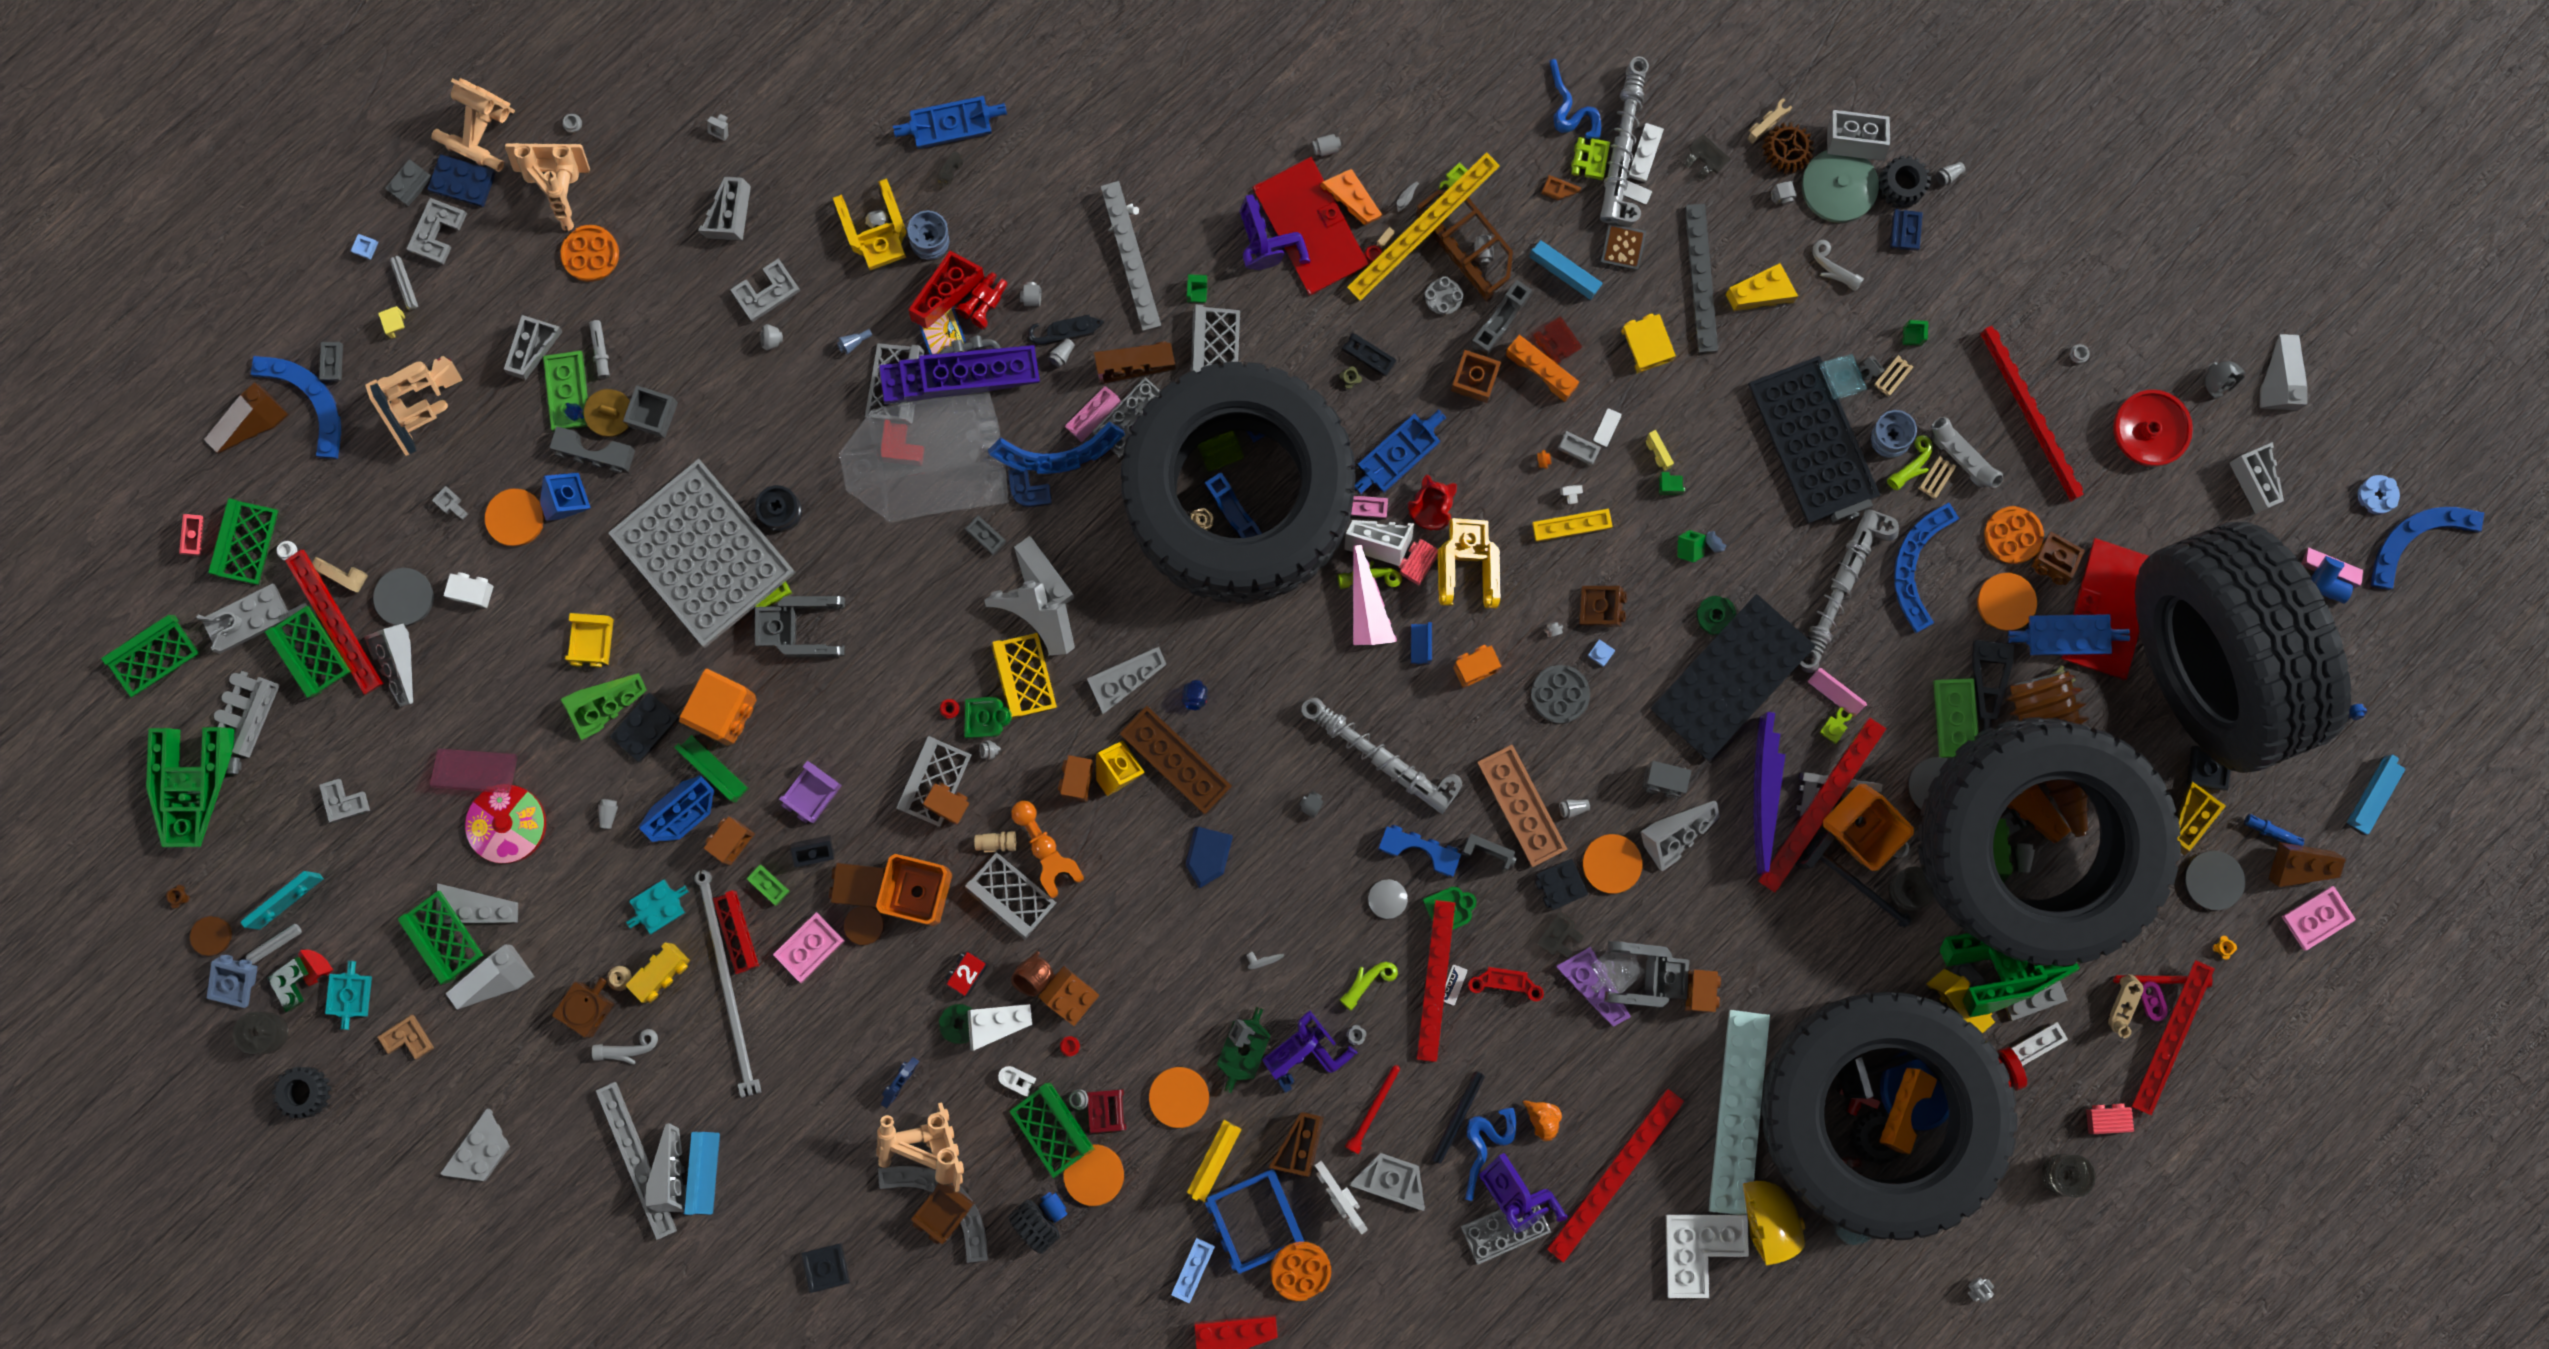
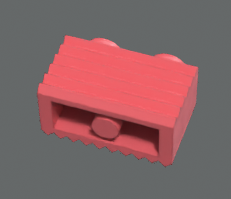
(191, 535)
(1419, 561)
(2109, 1120)

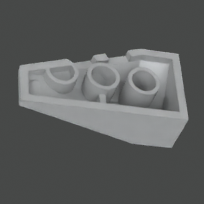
(2285, 377)
(1038, 568)
(393, 653)
(1671, 835)
(496, 975)
(665, 1183)

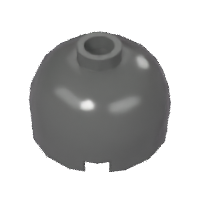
(2223, 377)

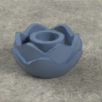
(1714, 542)

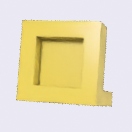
(392, 320)

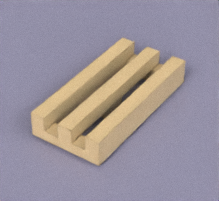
(1902, 364)
(1945, 464)

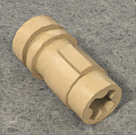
(994, 842)

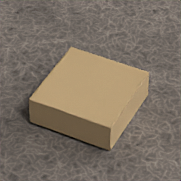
(1386, 238)

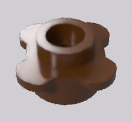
(171, 896)

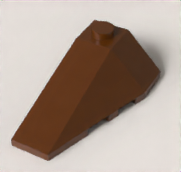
(248, 416)

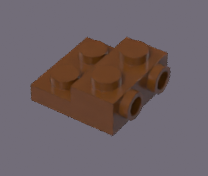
(2057, 559)
(1602, 606)

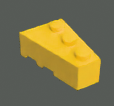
(658, 973)

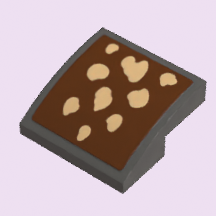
(1623, 246)

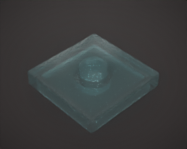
(1843, 376)

